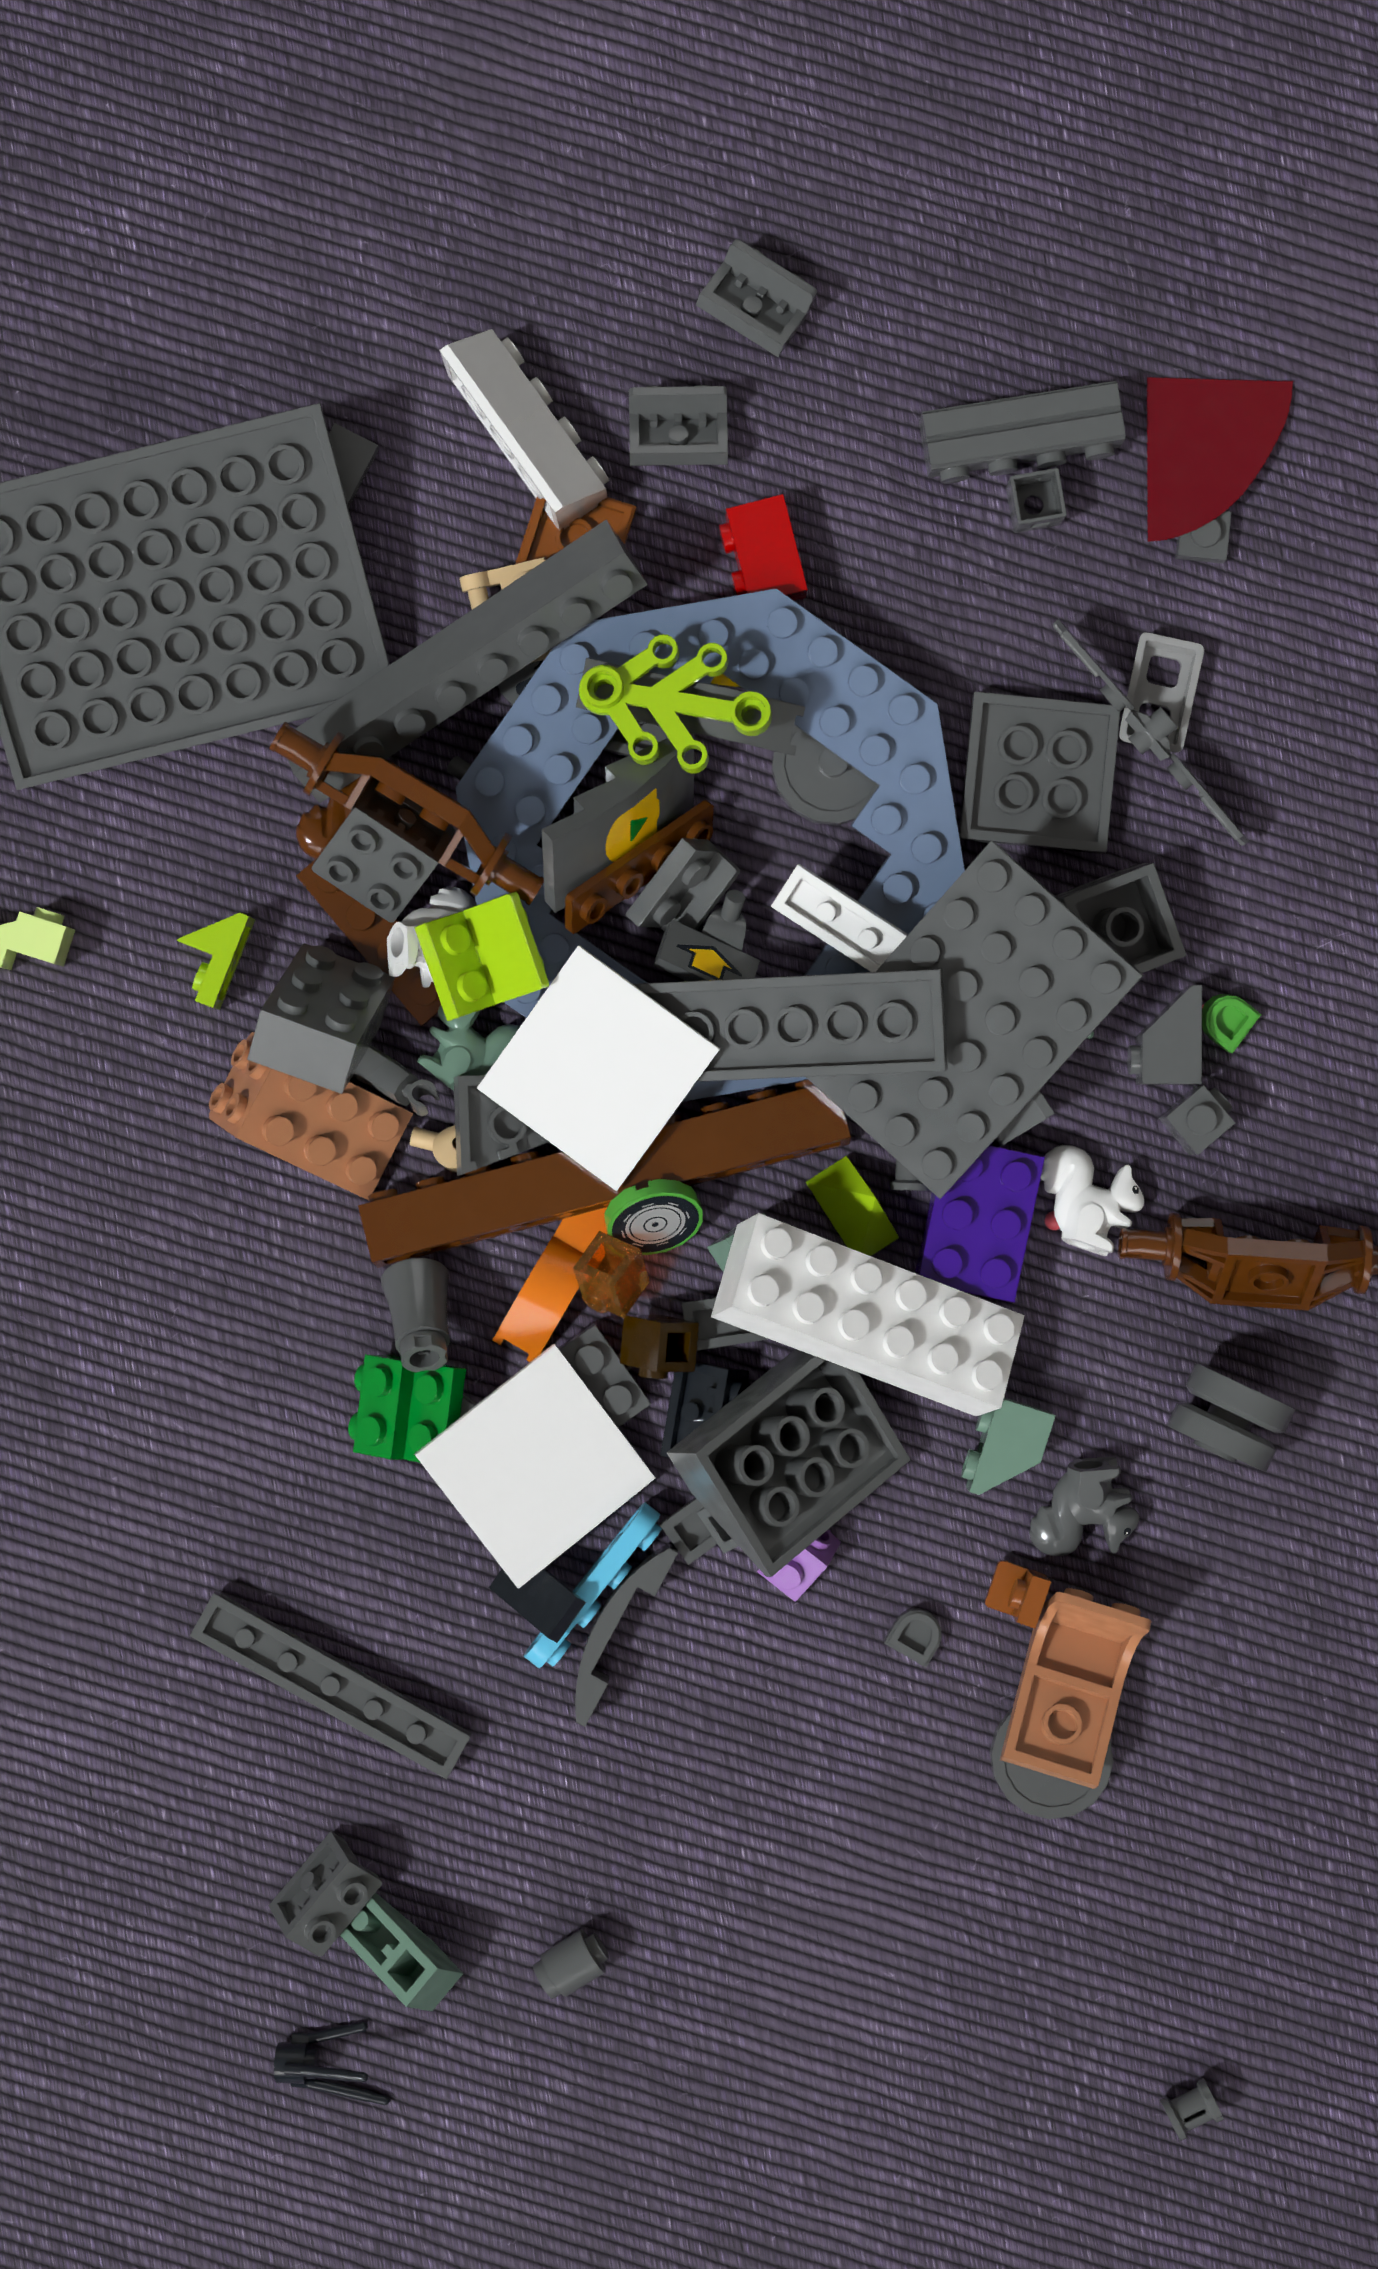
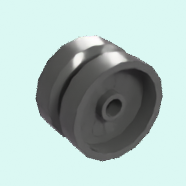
(1229, 1420)

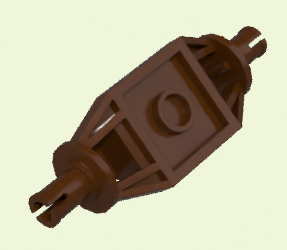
(398, 785)
(1257, 1270)

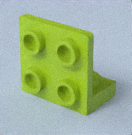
(482, 956)

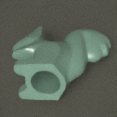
(465, 1050)

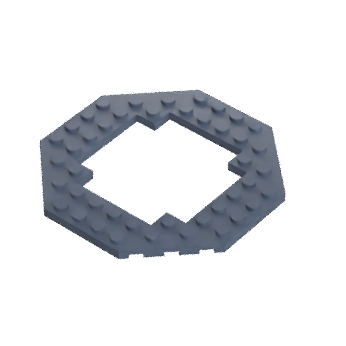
(772, 650)

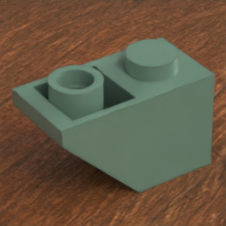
(1009, 1444)

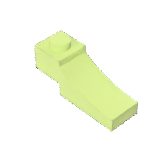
(35, 936)

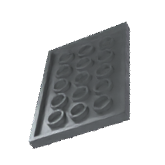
(1018, 1001)

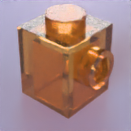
(611, 1275)

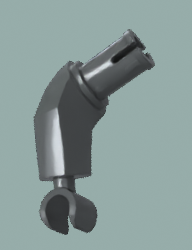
(393, 1080)

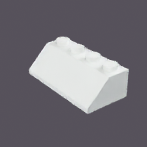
(524, 427)

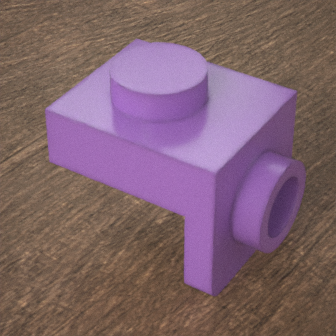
(805, 1567)

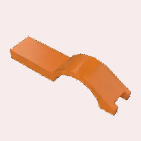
(550, 1285)

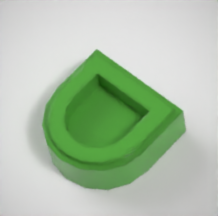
(1227, 1020)

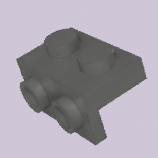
(757, 298)
(678, 425)

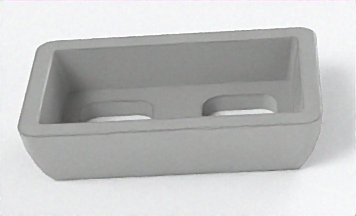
(1176, 699)

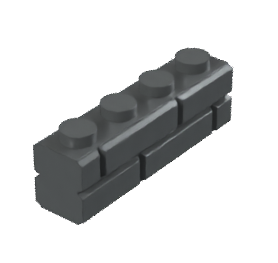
(1022, 430)

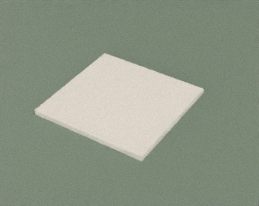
(598, 1068)
(535, 1466)

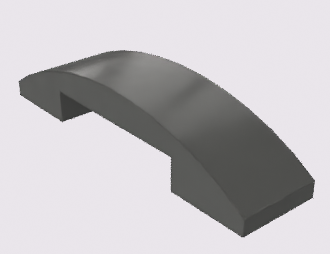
(645, 1575)

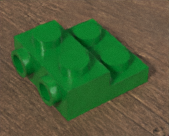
(402, 1407)

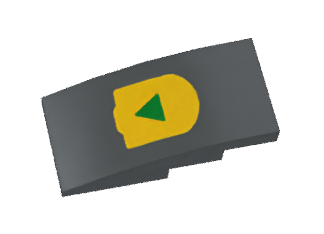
(615, 819)

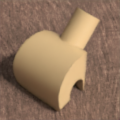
(442, 1145)

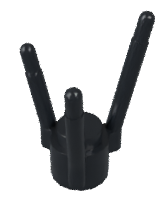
(300, 2065)

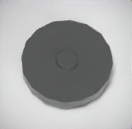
(819, 782)
(1038, 1792)

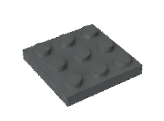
(1039, 772)

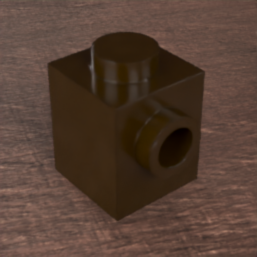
(659, 1344)

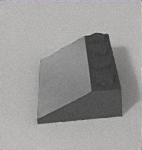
(789, 1457)

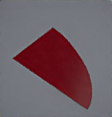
(1206, 446)

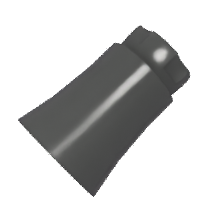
(418, 1310)

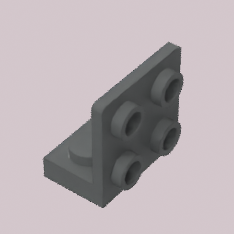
(382, 852)

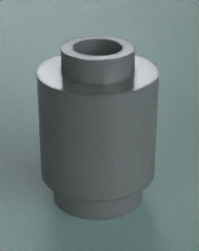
(571, 1964)

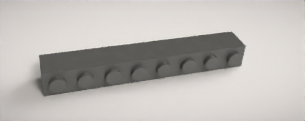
(478, 651)

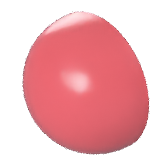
(1050, 1221)

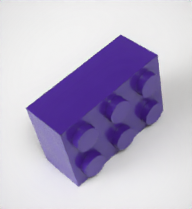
(982, 1225)

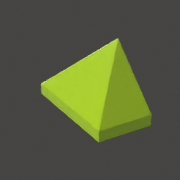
(852, 1208)

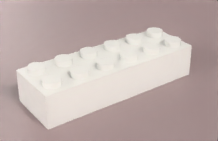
(867, 1315)

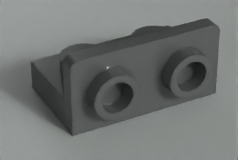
(685, 886)
(324, 1896)

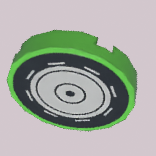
(655, 1216)

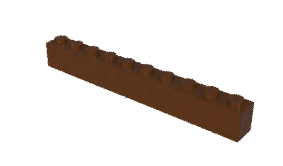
(557, 1187)

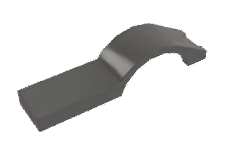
(775, 738)

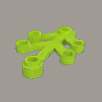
(667, 699)

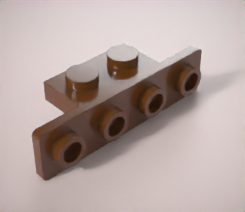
(634, 869)

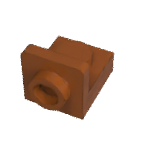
(1018, 1592)

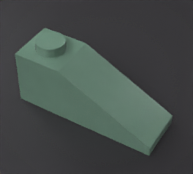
(401, 1955)

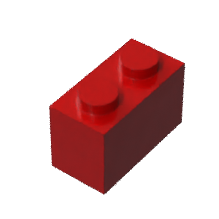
(763, 548)

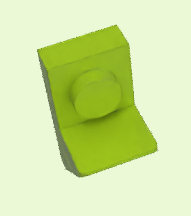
(225, 943)

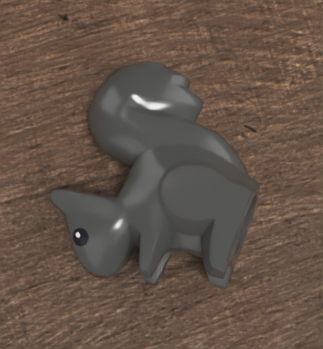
(1081, 1499)

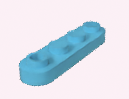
(607, 1570)

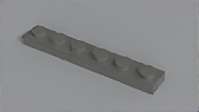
(330, 1684)

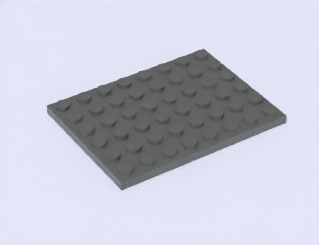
(178, 597)

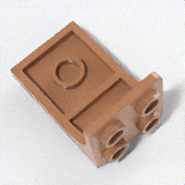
(314, 1128)
(1072, 1686)

